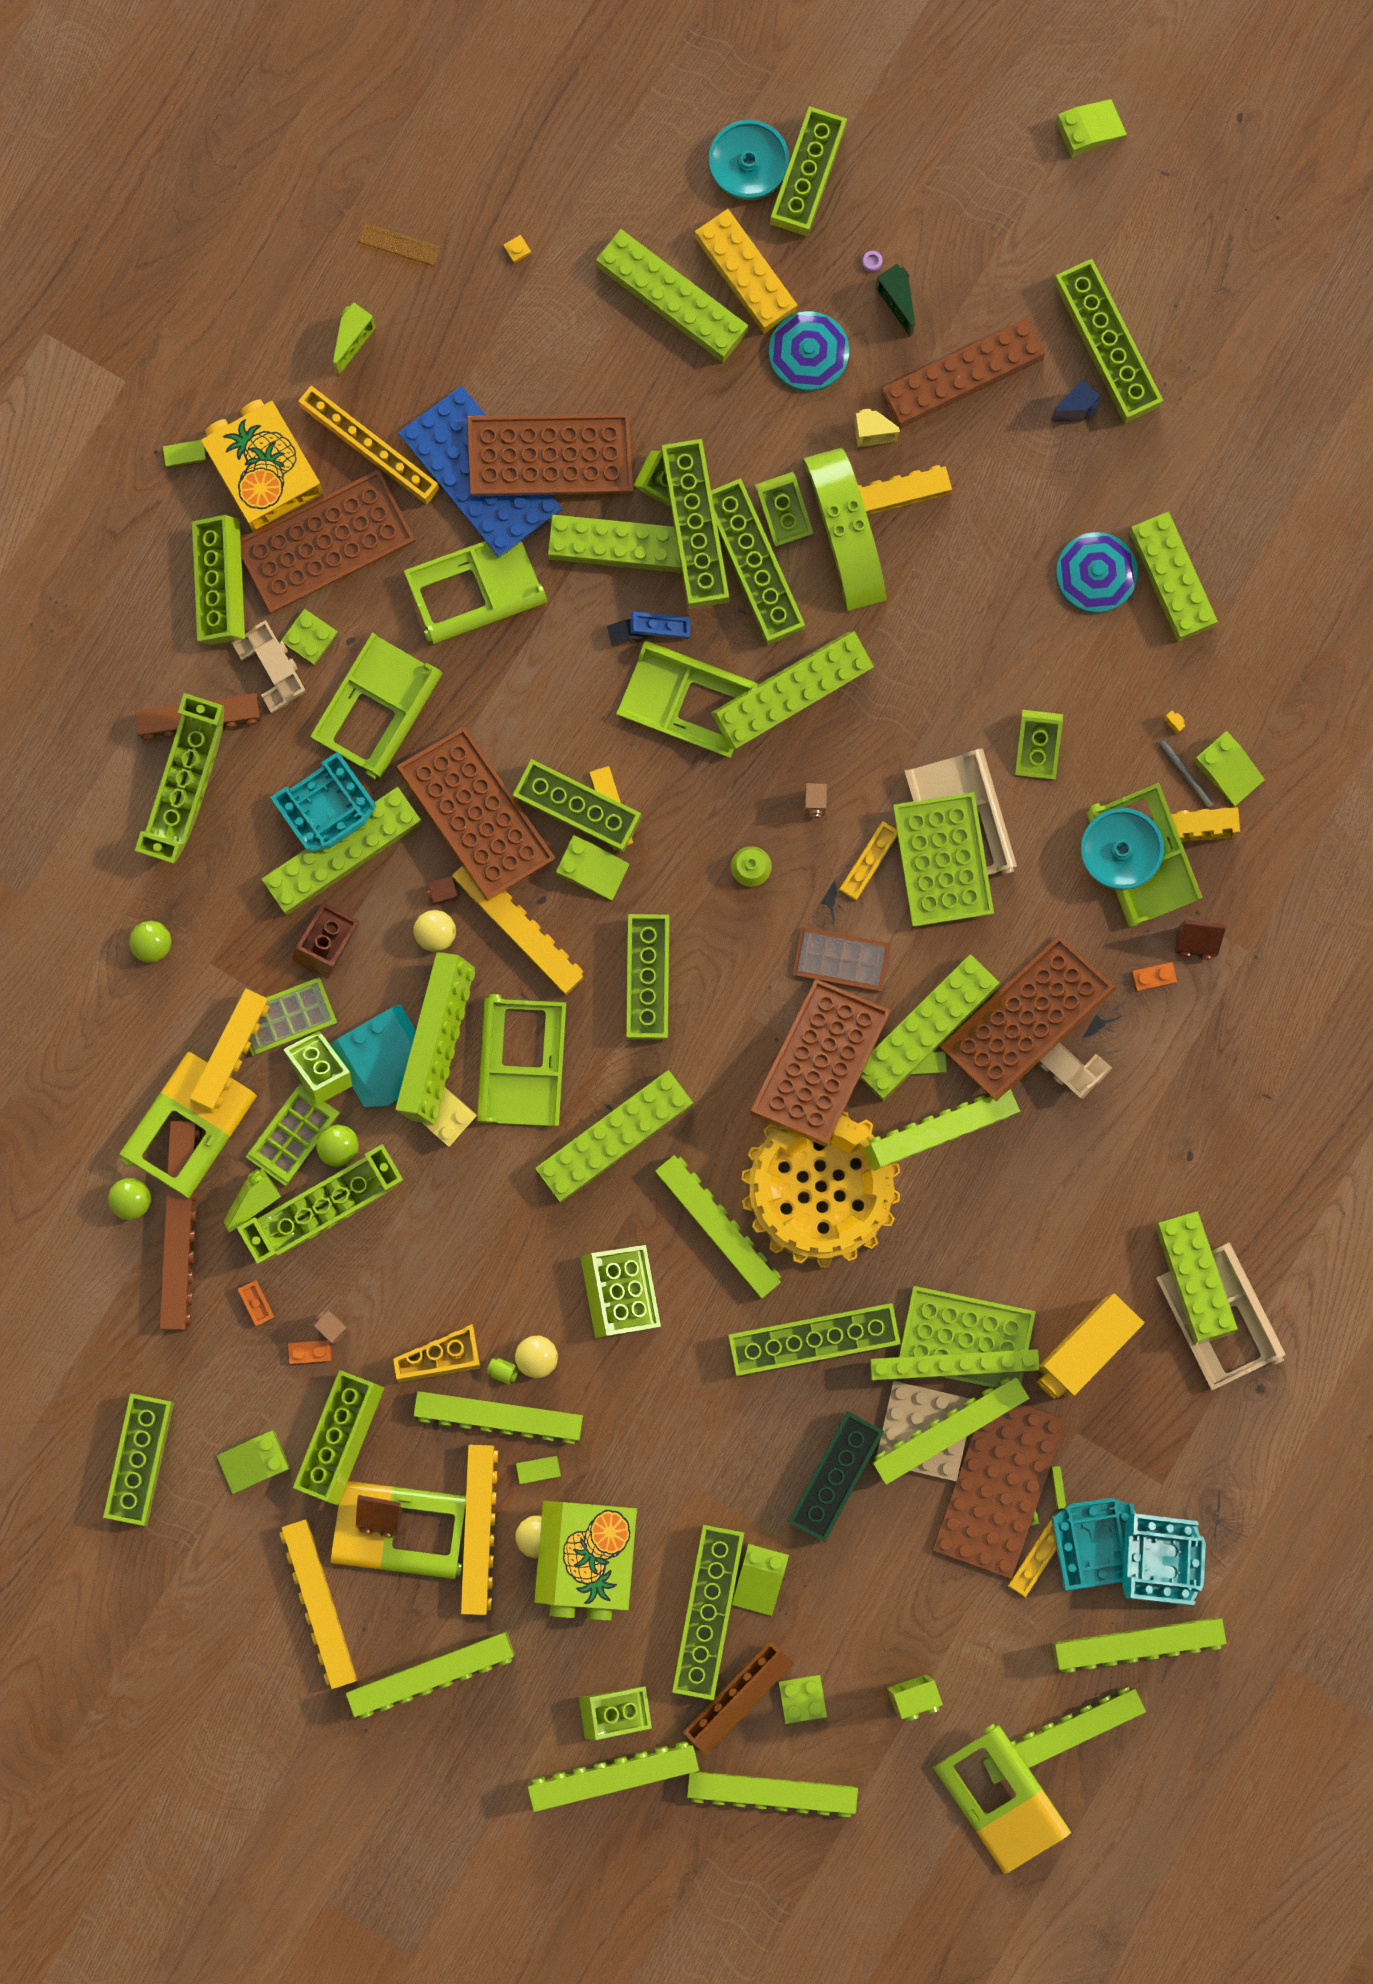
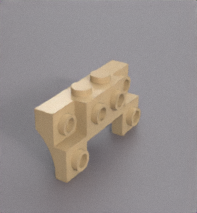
(272, 655)
(1073, 1072)

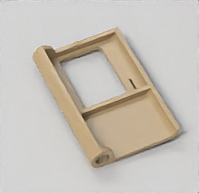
(961, 776)
(1239, 1294)

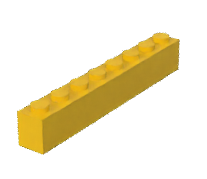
(368, 445)
(525, 934)
(478, 1529)
(319, 1604)

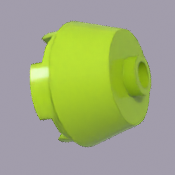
(751, 866)

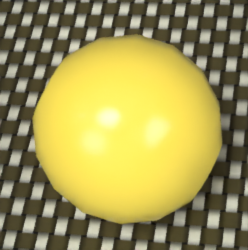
(434, 930)
(536, 1356)
(528, 1536)

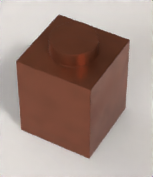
(442, 891)

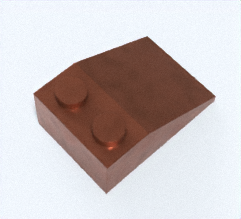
(1199, 939)
(325, 940)
(378, 1516)

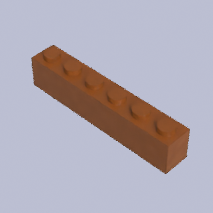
(165, 719)
(738, 1698)

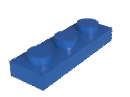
(660, 625)

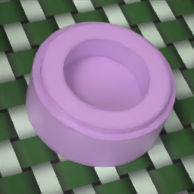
(872, 261)

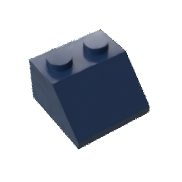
(1077, 405)

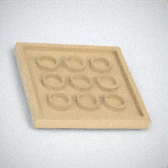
(913, 1409)

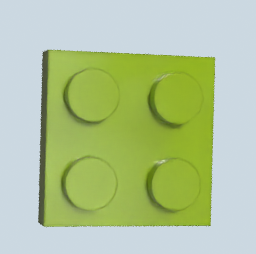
(309, 637)
(802, 1699)

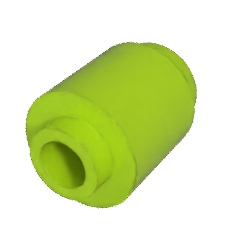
(502, 1370)

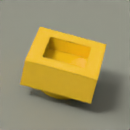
(517, 249)
(1175, 721)

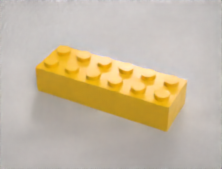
(745, 271)

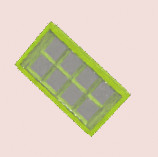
(293, 1016)
(292, 1135)

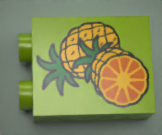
(585, 1558)

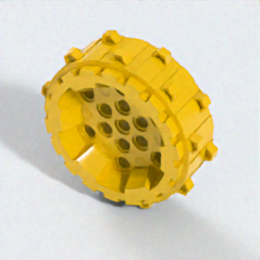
(798, 1230)

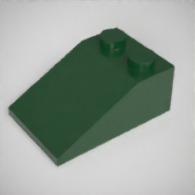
(895, 291)

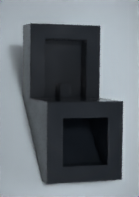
(621, 633)

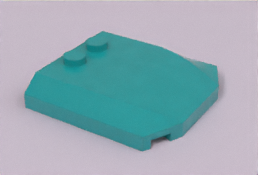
(325, 805)
(377, 1056)
(1091, 1542)
(1163, 1559)

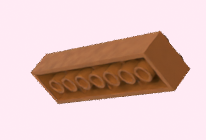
(963, 373)

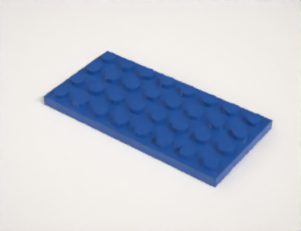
(441, 446)

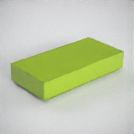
(184, 453)
(933, 1064)
(538, 1469)
(1058, 1487)

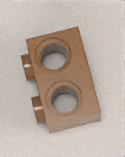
(815, 800)
(330, 1326)

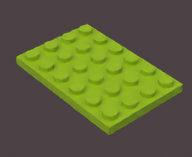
(943, 859)
(961, 1325)

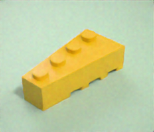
(1207, 824)
(440, 1357)

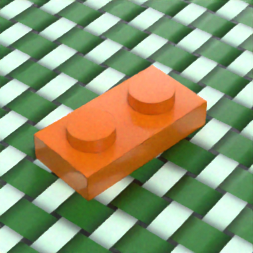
(1154, 976)
(256, 1303)
(309, 1352)

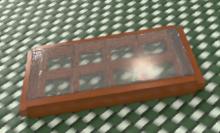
(841, 959)

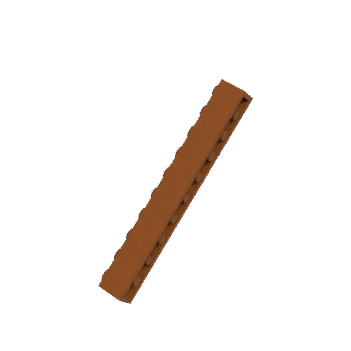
(178, 1233)

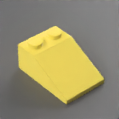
(452, 1118)

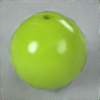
(150, 941)
(337, 1145)
(129, 1199)

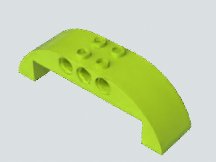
(847, 528)
(183, 779)
(321, 1206)

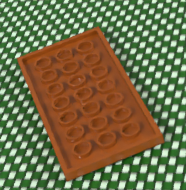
(549, 454)
(325, 541)
(475, 813)
(1027, 1018)
(820, 1062)
(999, 1489)

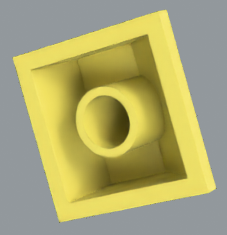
(874, 429)

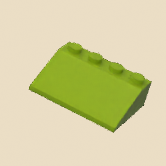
(620, 1291)

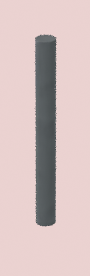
(1186, 774)

